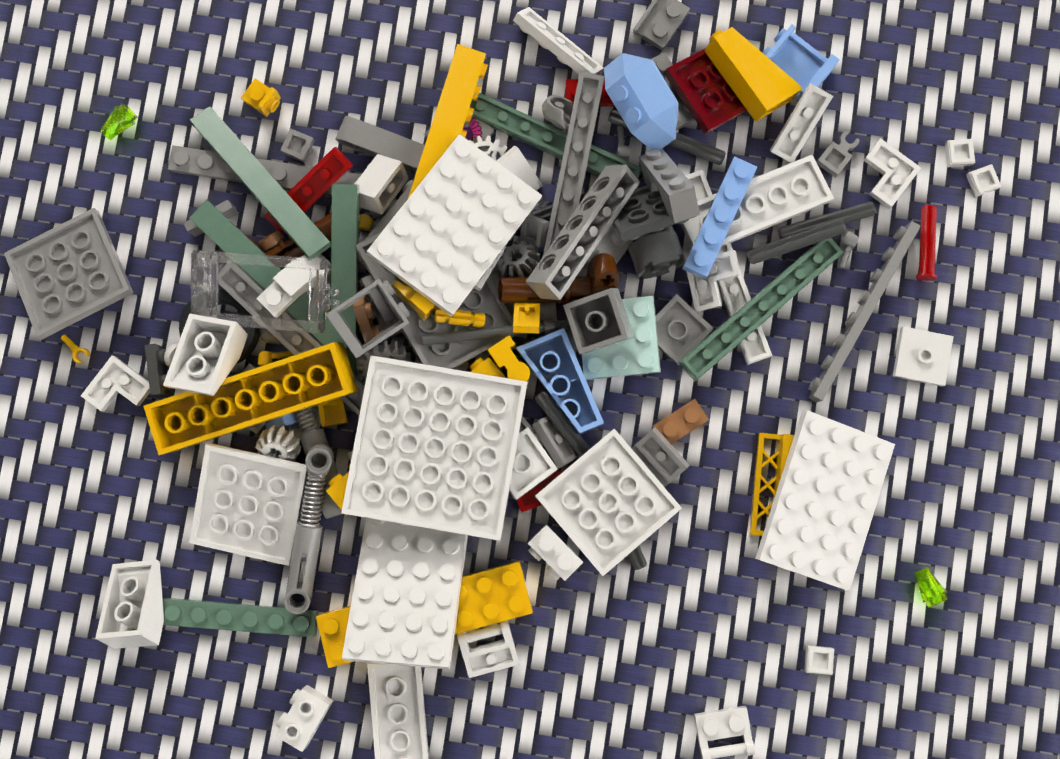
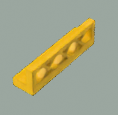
(783, 449)

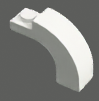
(287, 287)

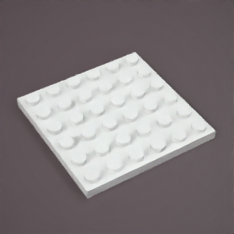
(435, 448)

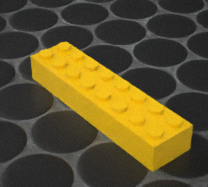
(252, 398)
(484, 600)

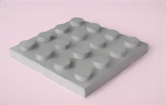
(68, 273)

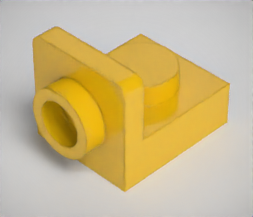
(261, 97)
(526, 318)

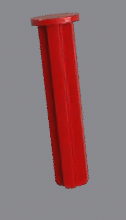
(927, 244)

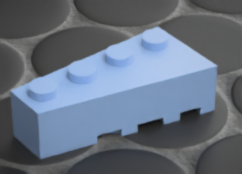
(559, 372)

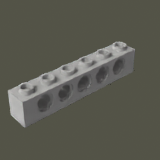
(582, 232)

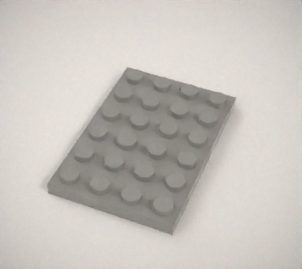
(446, 354)

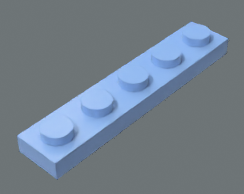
(719, 218)

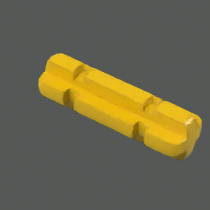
(460, 317)

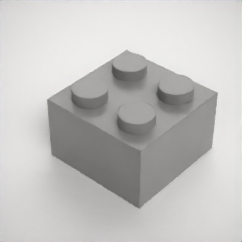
(598, 320)

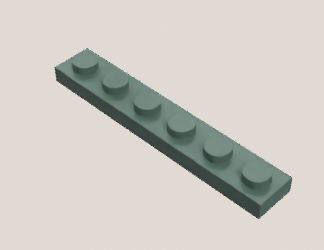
(238, 617)

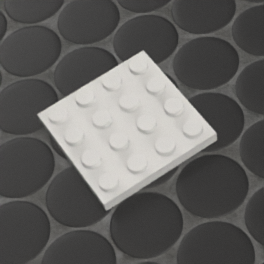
(608, 502)
(248, 503)

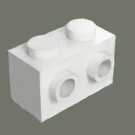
(381, 183)
(555, 553)
(303, 718)

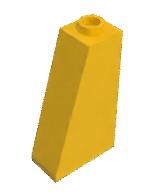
(751, 74)

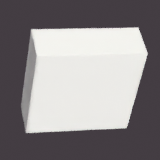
(959, 152)
(983, 180)
(819, 660)

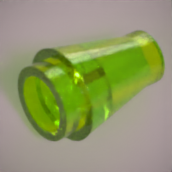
(118, 121)
(930, 588)

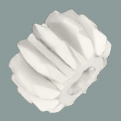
(278, 444)

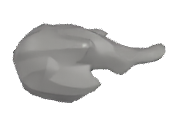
(558, 111)

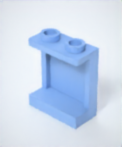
(800, 59)

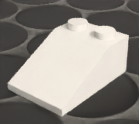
(205, 354)
(132, 606)

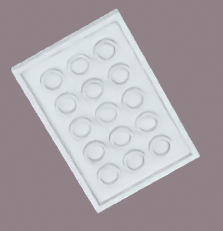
(454, 225)
(825, 500)
(405, 596)

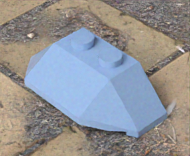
(642, 99)

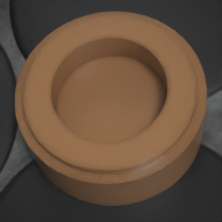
(270, 240)

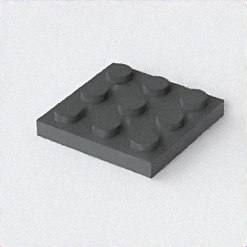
(642, 215)

